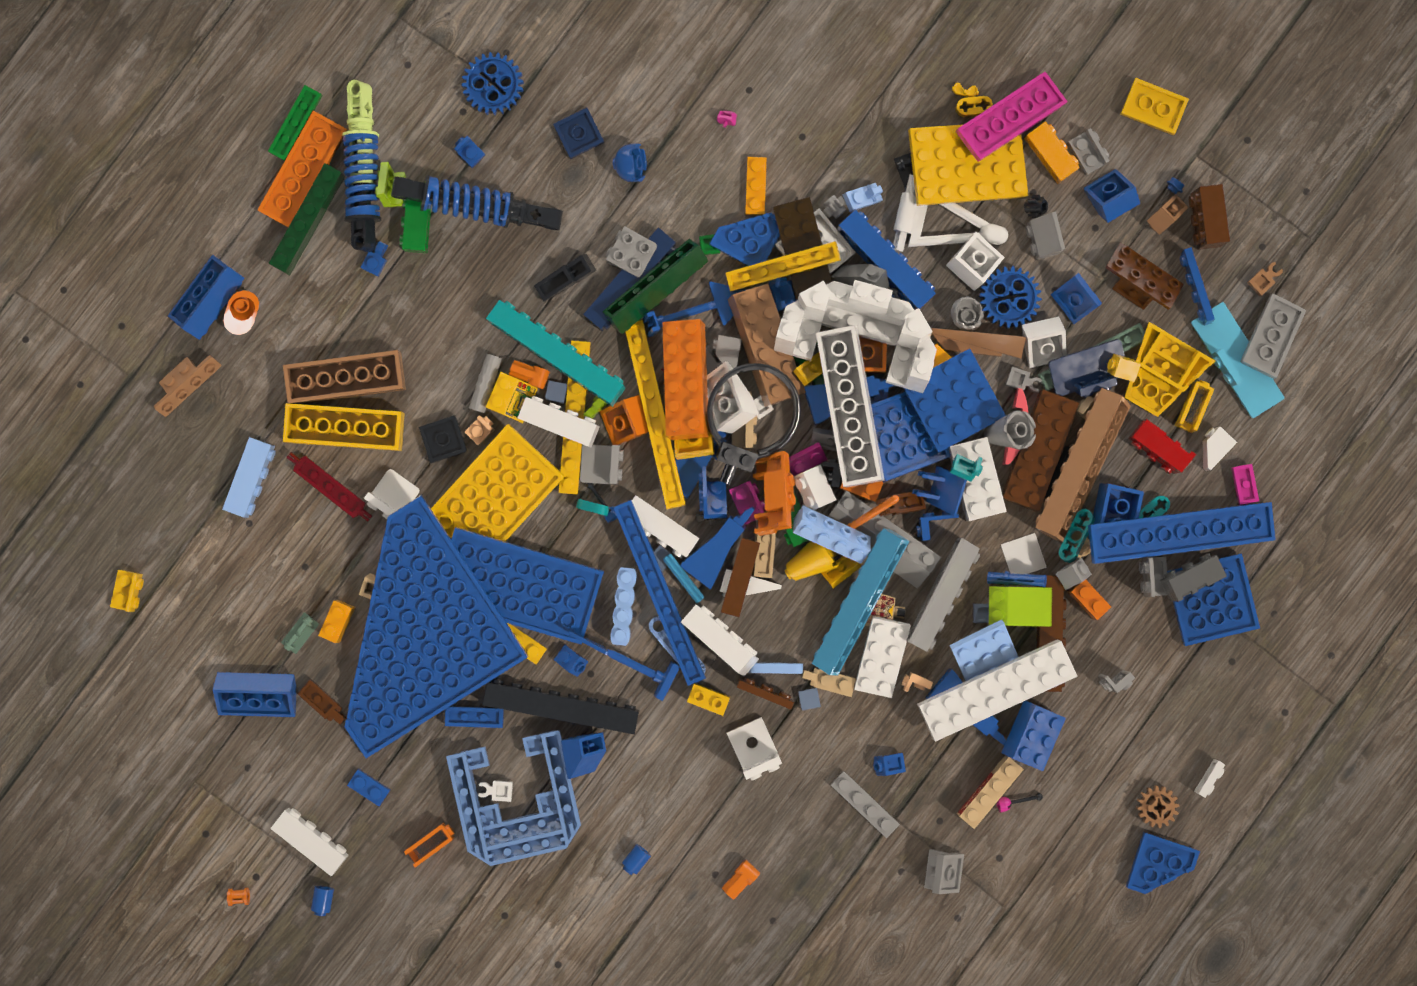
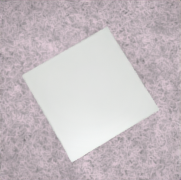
(1023, 555)

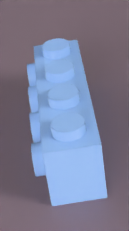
(832, 534)

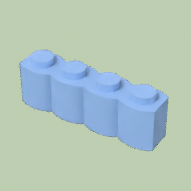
(623, 611)

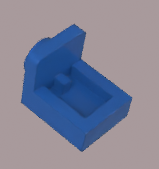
(571, 660)

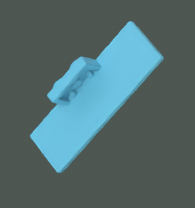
(1227, 345)

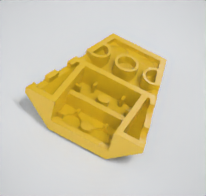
(1165, 370)

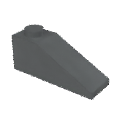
(862, 272)

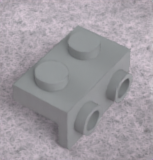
(1122, 680)

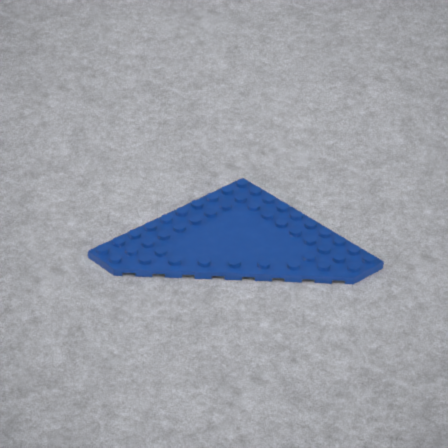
(425, 633)

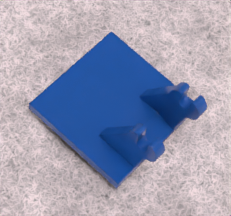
(945, 490)

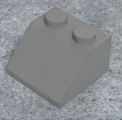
(1045, 236)

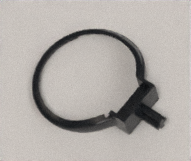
(735, 456)

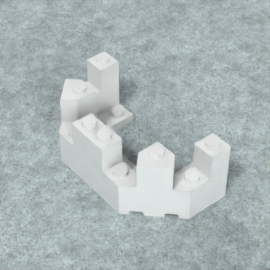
(876, 318)

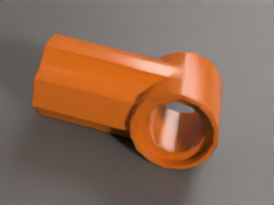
(533, 375)
(743, 876)

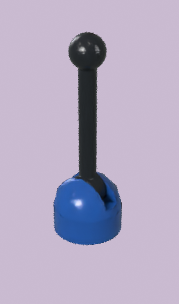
(611, 514)

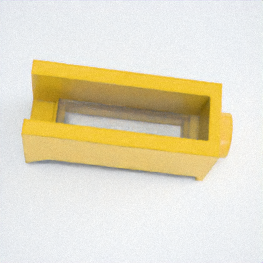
(1194, 406)

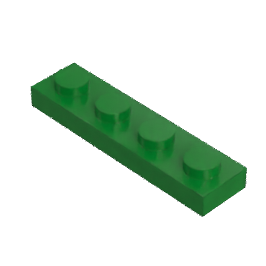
(295, 122)

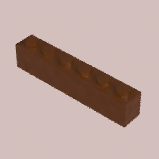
(1048, 634)

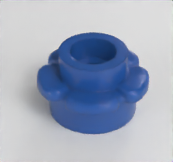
(1175, 185)

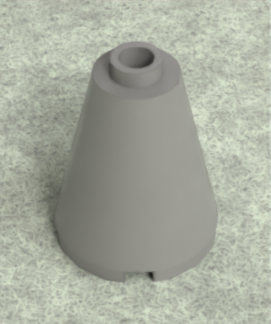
(1012, 431)

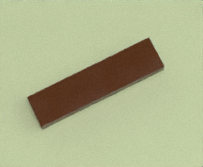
(740, 577)

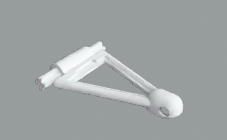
(911, 220)

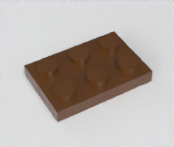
(765, 692)

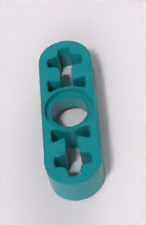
(1068, 538)

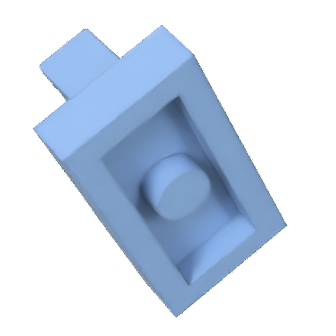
(863, 197)

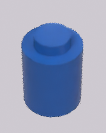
(636, 860)
(322, 900)

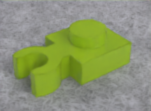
(597, 406)

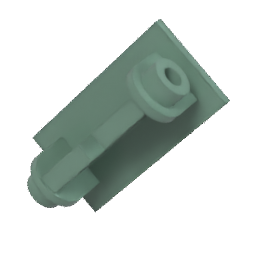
(299, 633)

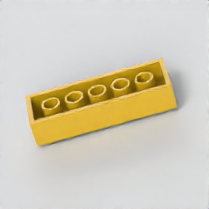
(343, 427)

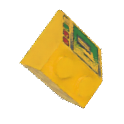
(509, 396)

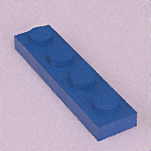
(1199, 293)

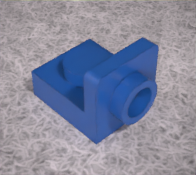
(468, 151)
(889, 764)

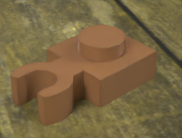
(1263, 280)

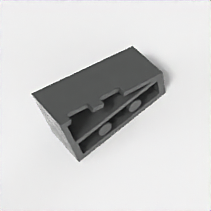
(1193, 577)

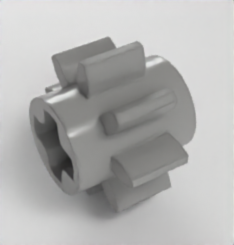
(834, 206)

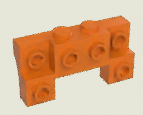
(777, 493)

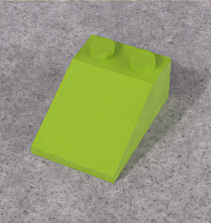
(1020, 606)

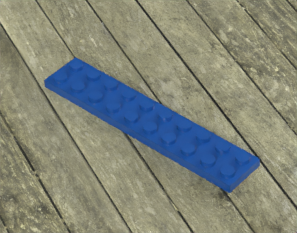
(1181, 532)

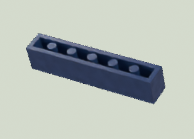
(625, 280)

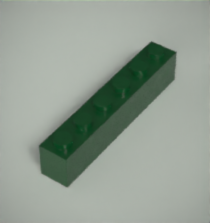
(307, 219)
(655, 286)

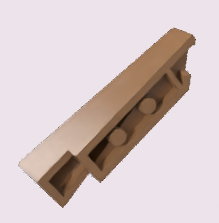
(979, 343)

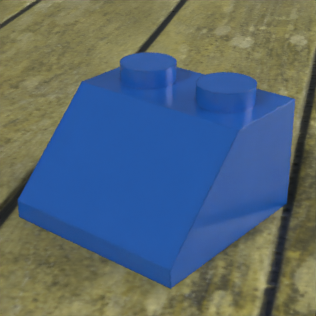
(1112, 195)

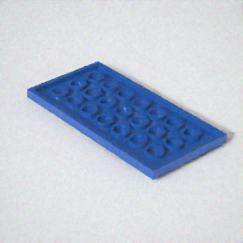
(532, 586)

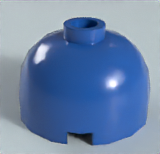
(630, 163)

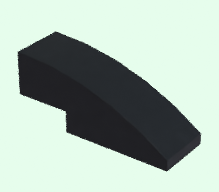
(565, 277)

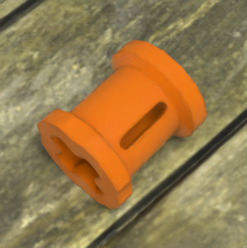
(238, 896)

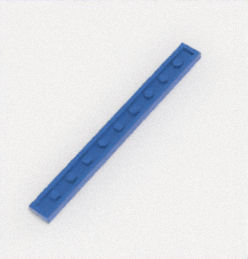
(659, 592)

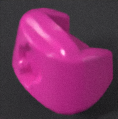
(727, 118)

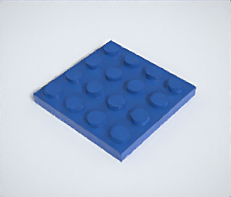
(955, 401)
(902, 438)
(1220, 608)

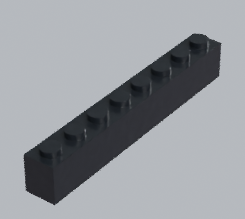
(561, 707)

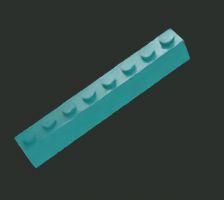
(556, 353)

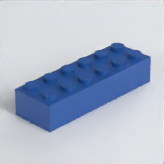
(874, 250)

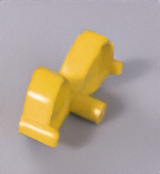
(971, 92)

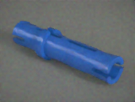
(1016, 579)

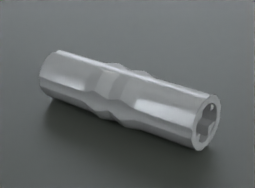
(485, 383)

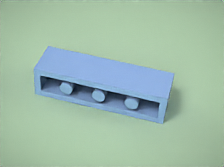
(248, 478)

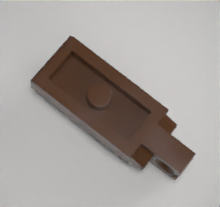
(322, 702)

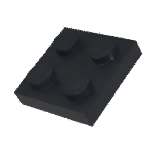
(443, 439)

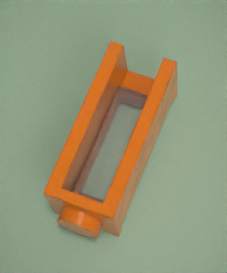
(430, 844)

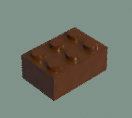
(1209, 217)

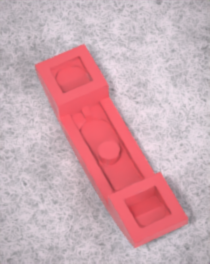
(1021, 404)

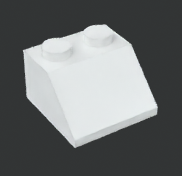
(975, 261)
(1044, 341)
(814, 488)

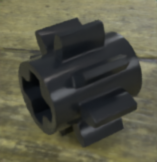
(1035, 206)

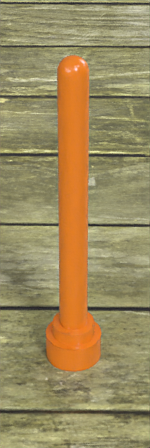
(873, 512)

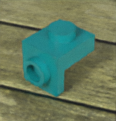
(966, 468)

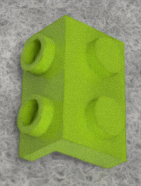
(385, 183)

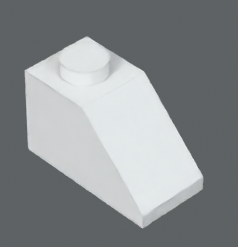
(1215, 446)

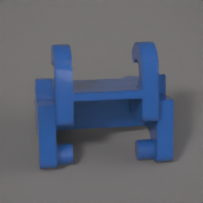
(782, 292)

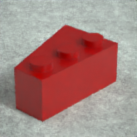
(1161, 447)

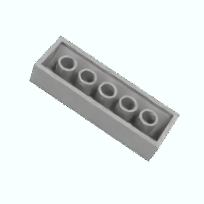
(916, 560)
(942, 594)

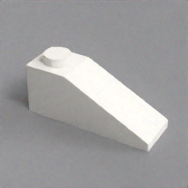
(755, 585)

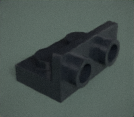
(834, 476)

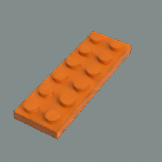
(311, 150)

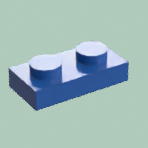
(368, 787)

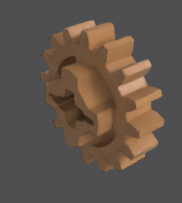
(1158, 815)

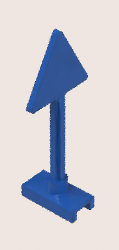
(720, 295)
(664, 679)

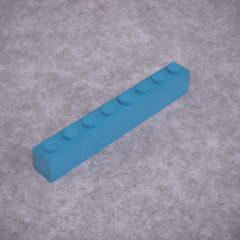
(860, 601)

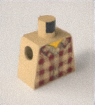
(886, 609)

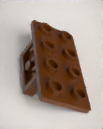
(1141, 279)

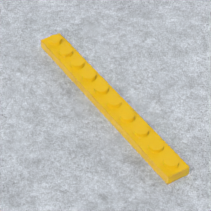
(655, 416)

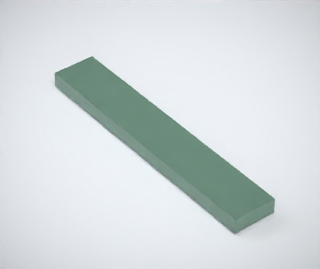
(1129, 339)

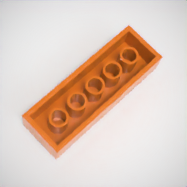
(685, 379)

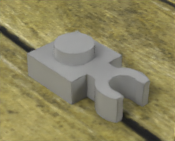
(1020, 379)

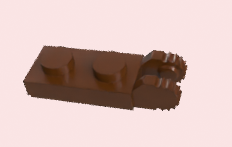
(907, 503)

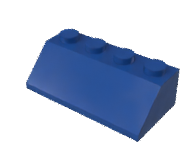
(206, 297)
(255, 694)

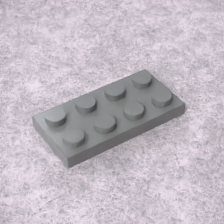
(1273, 336)

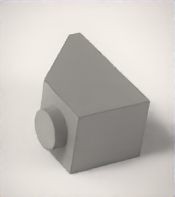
(727, 349)
(1073, 573)

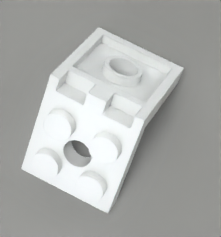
(755, 759)

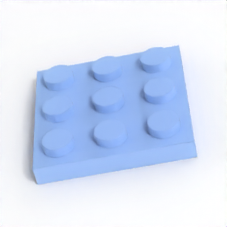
(984, 650)

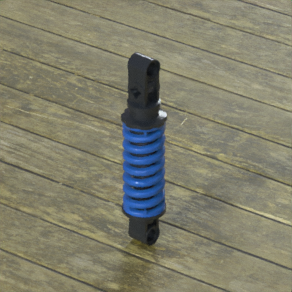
(501, 209)

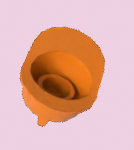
(241, 312)

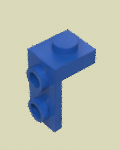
(923, 528)

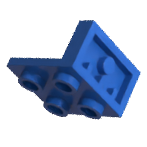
(712, 497)

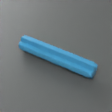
(683, 578)

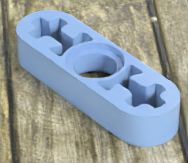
(783, 668)

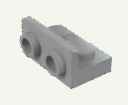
(1089, 151)

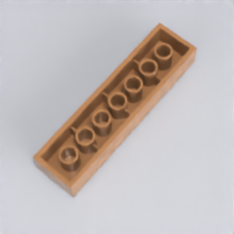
(1083, 464)

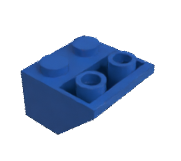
(583, 753)

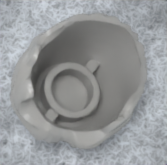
(967, 313)

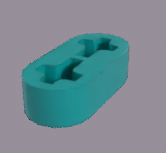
(1152, 504)
(592, 507)

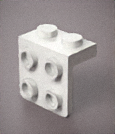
(391, 493)

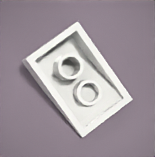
(733, 402)

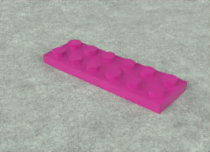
(1011, 116)

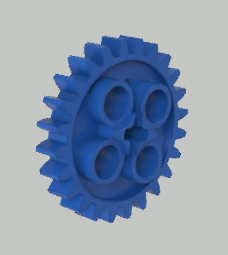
(481, 96)
(1006, 280)

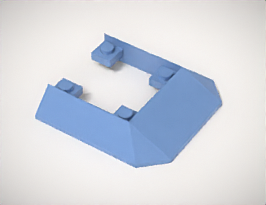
(523, 836)

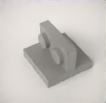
(944, 872)

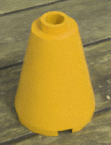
(811, 561)

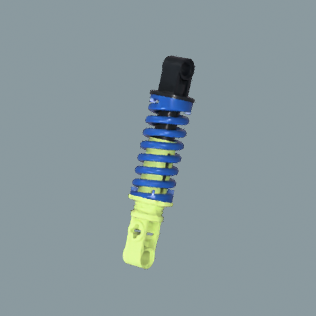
(360, 145)

